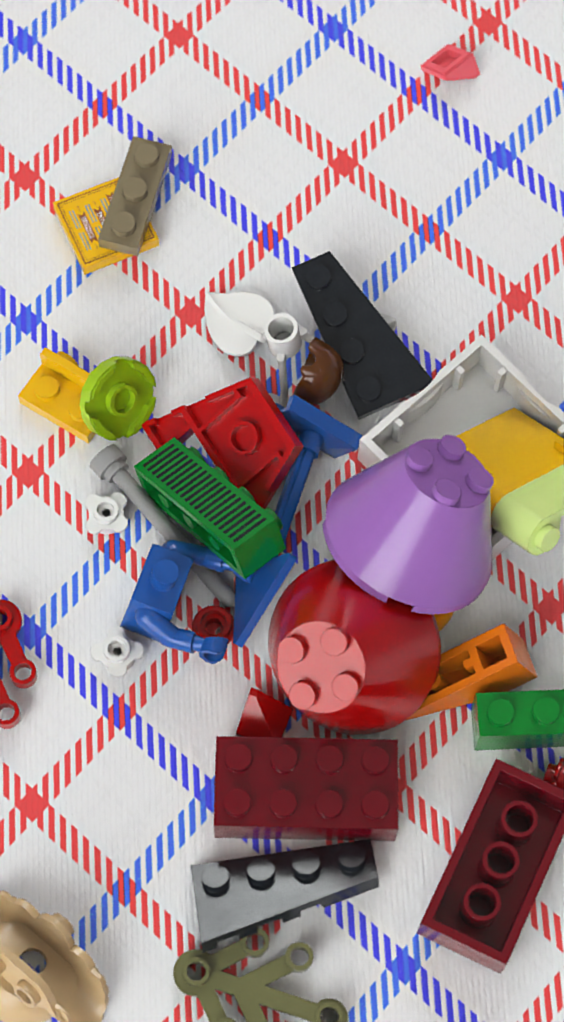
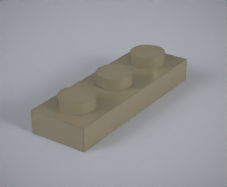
(135, 196)

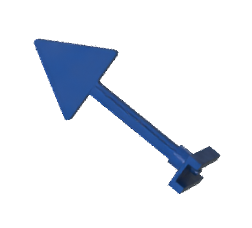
(316, 432)

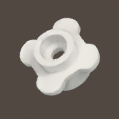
(106, 524)
(114, 663)

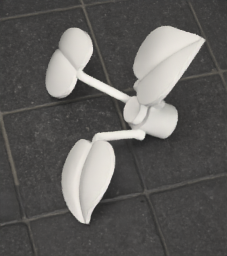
(244, 318)

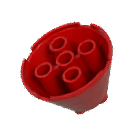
(350, 655)

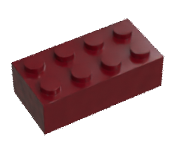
(306, 788)
(496, 867)

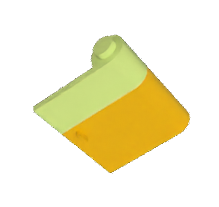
(526, 475)

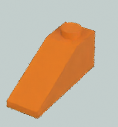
(481, 665)

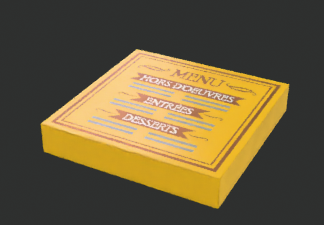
(82, 222)

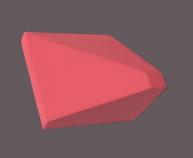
(452, 64)

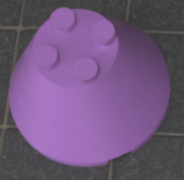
(416, 527)

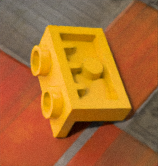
(56, 392)

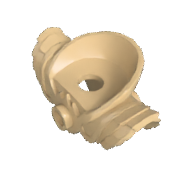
(69, 984)

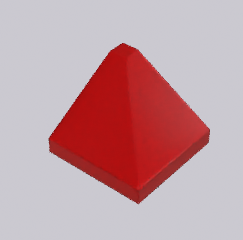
(263, 716)

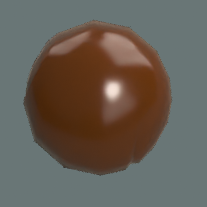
(320, 373)

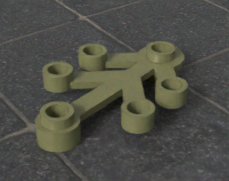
(252, 987)

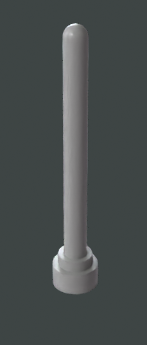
(111, 465)

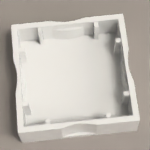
(461, 396)

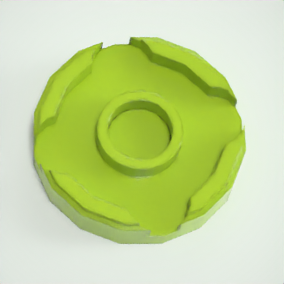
(117, 398)

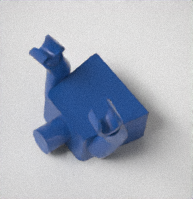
(159, 593)

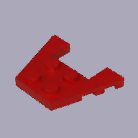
(240, 434)

